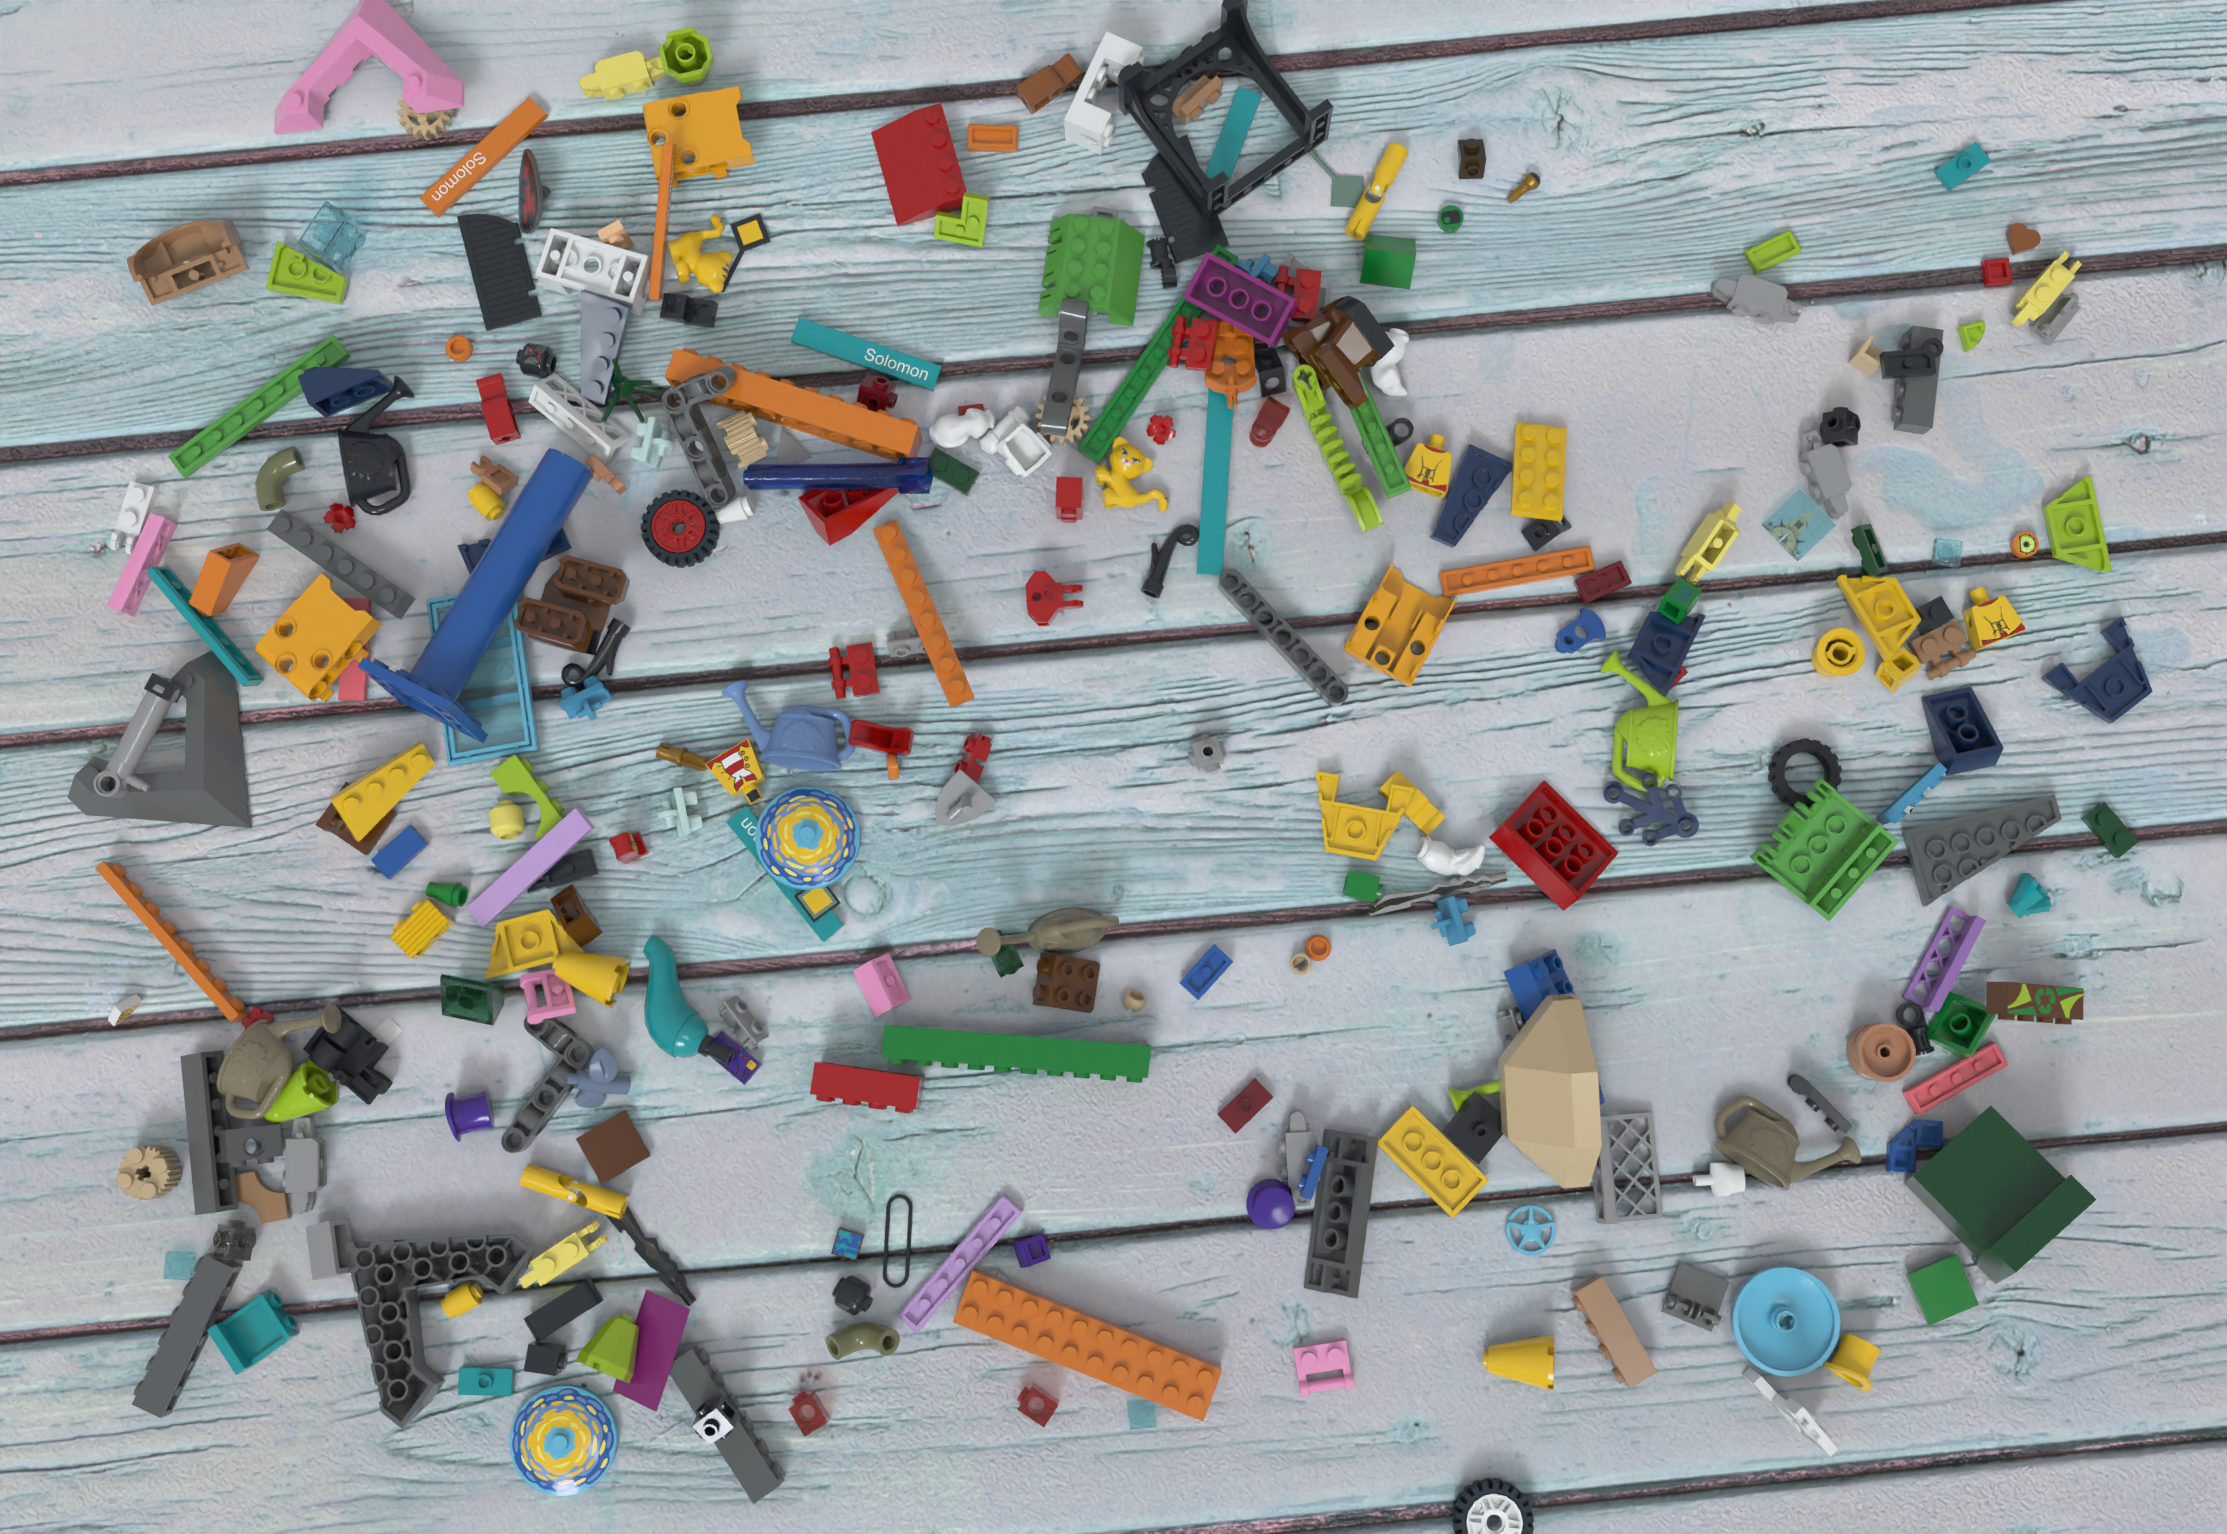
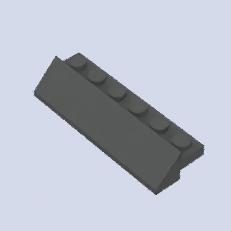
(1341, 1214)

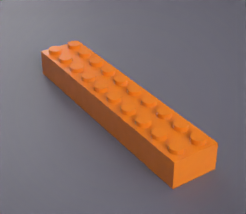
(804, 408)
(1088, 1344)

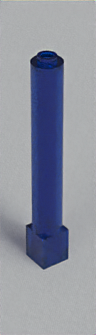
(909, 476)

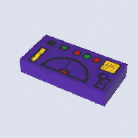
(743, 1064)

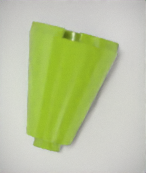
(303, 1094)

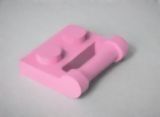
(556, 992)
(1322, 1358)

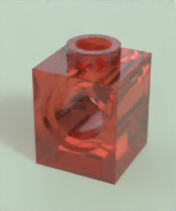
(1039, 1416)
(806, 1424)

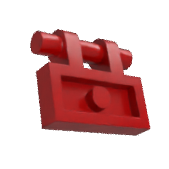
(1306, 290)
(1201, 344)
(862, 670)

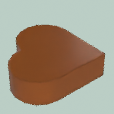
(2022, 239)

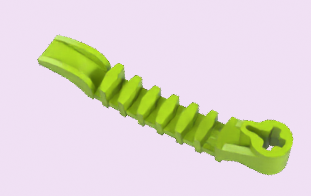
(1313, 407)

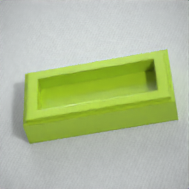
(1772, 252)

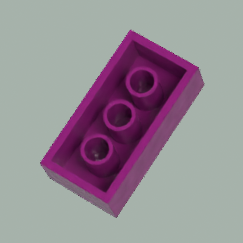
(1241, 300)

